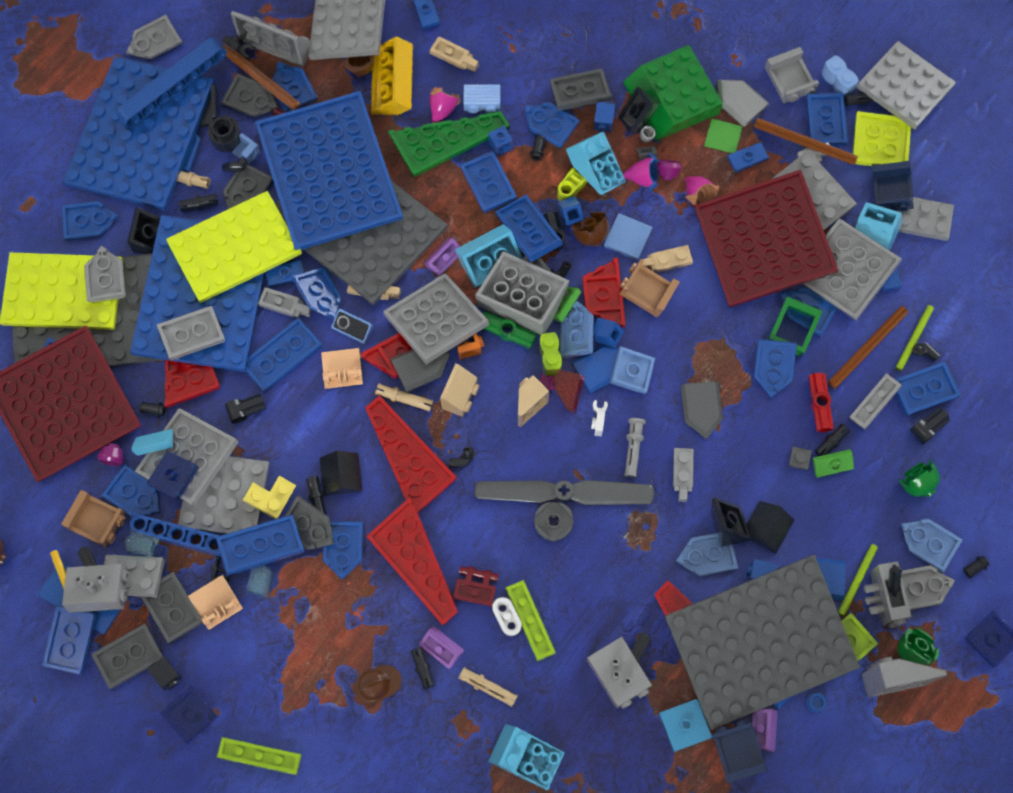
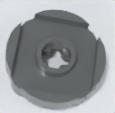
(565, 521)

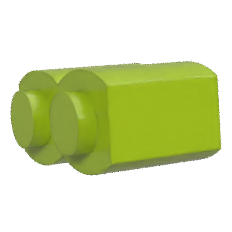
(549, 351)

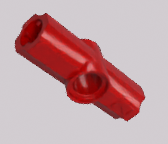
(822, 414)

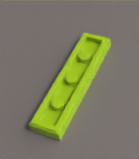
(530, 620)
(259, 756)

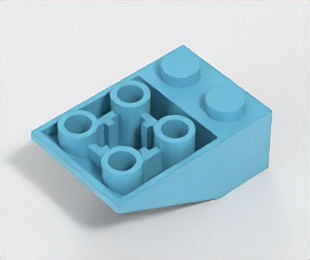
(596, 163)
(879, 224)
(526, 756)

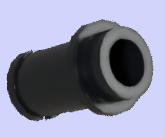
(537, 152)
(153, 409)
(976, 566)

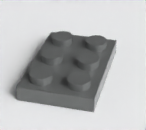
(580, 89)
(173, 609)
(127, 656)

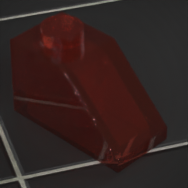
(568, 387)

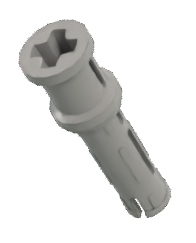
(634, 438)

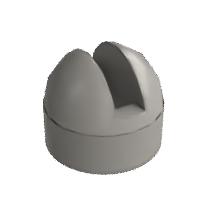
(649, 134)

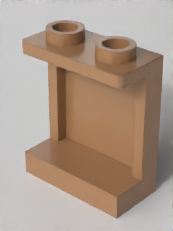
(647, 289)
(94, 519)

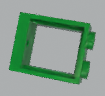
(803, 309)

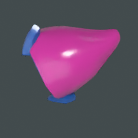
(644, 172)

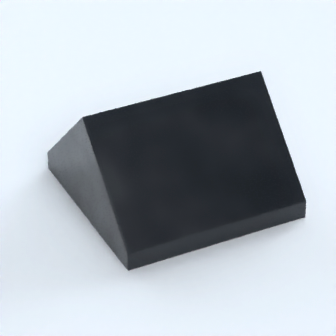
(638, 110)
(143, 231)
(340, 473)
(729, 522)
(769, 525)

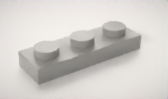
(875, 401)

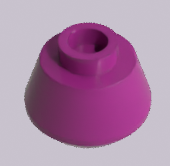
(668, 169)
(111, 455)

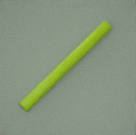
(914, 338)
(857, 580)

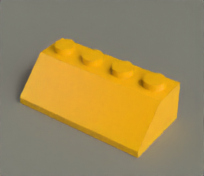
(392, 78)

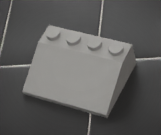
(271, 38)
(522, 293)
(897, 675)

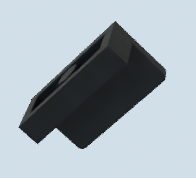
(212, 108)

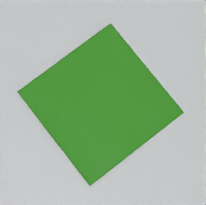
(723, 136)

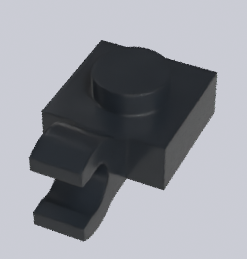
(235, 43)

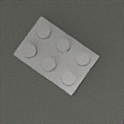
(928, 219)
(190, 333)
(143, 573)

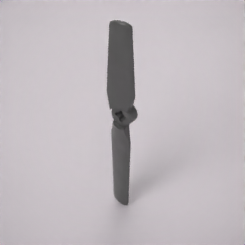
(583, 492)

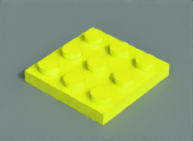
(880, 139)

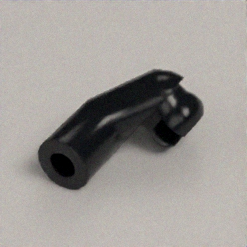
(240, 165)
(563, 270)
(925, 349)
(464, 460)

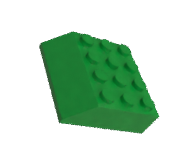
(681, 89)

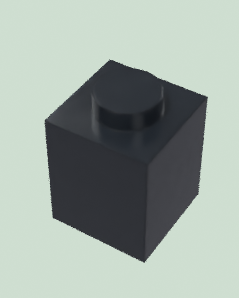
(165, 674)

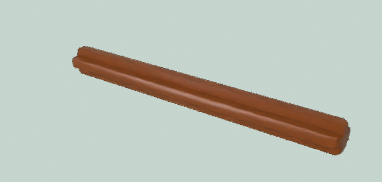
(261, 78)
(806, 141)
(867, 347)

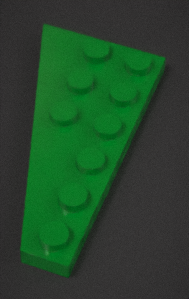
(441, 141)

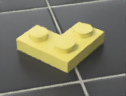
(270, 502)

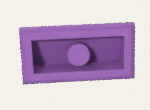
(442, 257)
(441, 647)
(765, 726)

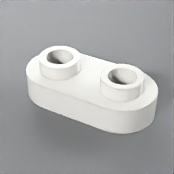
(506, 617)

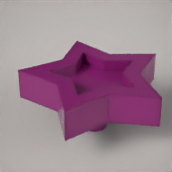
(547, 381)

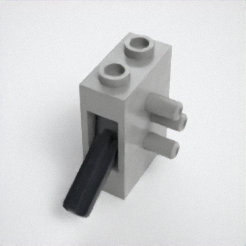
(94, 585)
(889, 595)
(620, 672)

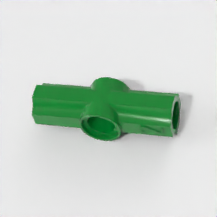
(518, 335)

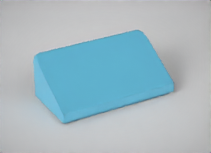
(153, 442)

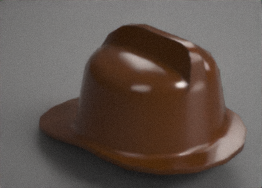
(359, 65)
(377, 684)

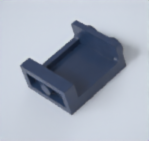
(893, 186)
(739, 751)

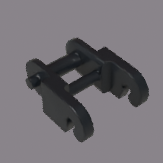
(215, 568)

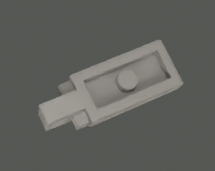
(283, 303)
(683, 472)

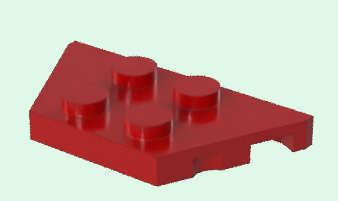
(602, 293)
(382, 353)

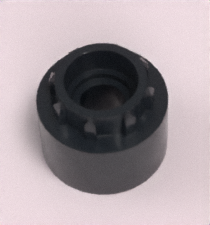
(228, 141)

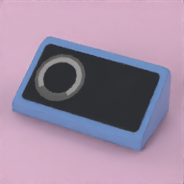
(352, 326)

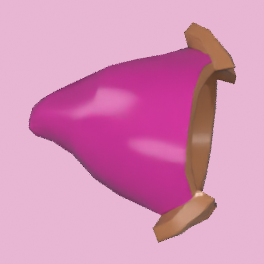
(442, 104)
(700, 189)

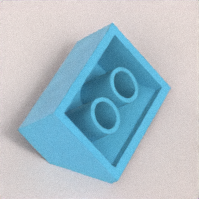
(483, 252)

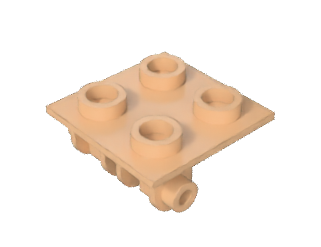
(341, 368)
(215, 602)

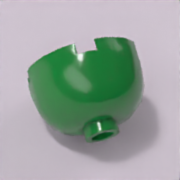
(921, 480)
(917, 647)

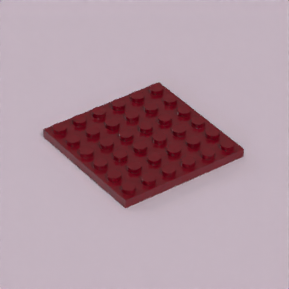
(765, 238)
(64, 404)

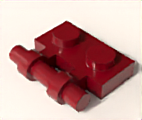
(476, 592)

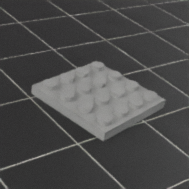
(346, 28)
(906, 85)
(827, 195)
(861, 270)
(436, 318)
(198, 444)
(221, 505)

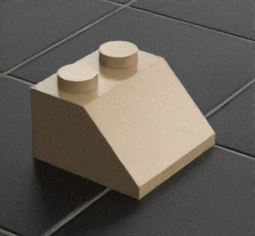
(459, 391)
(532, 398)

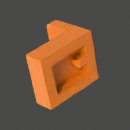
(470, 349)

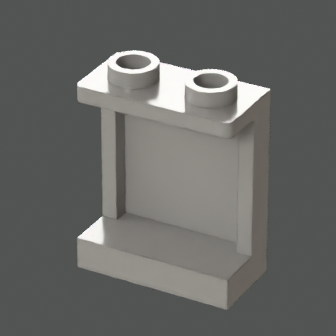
(790, 75)

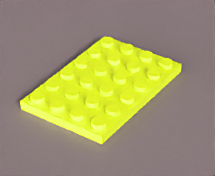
(233, 246)
(52, 294)

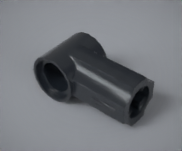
(554, 221)
(240, 409)
(928, 427)

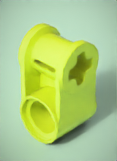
(573, 183)

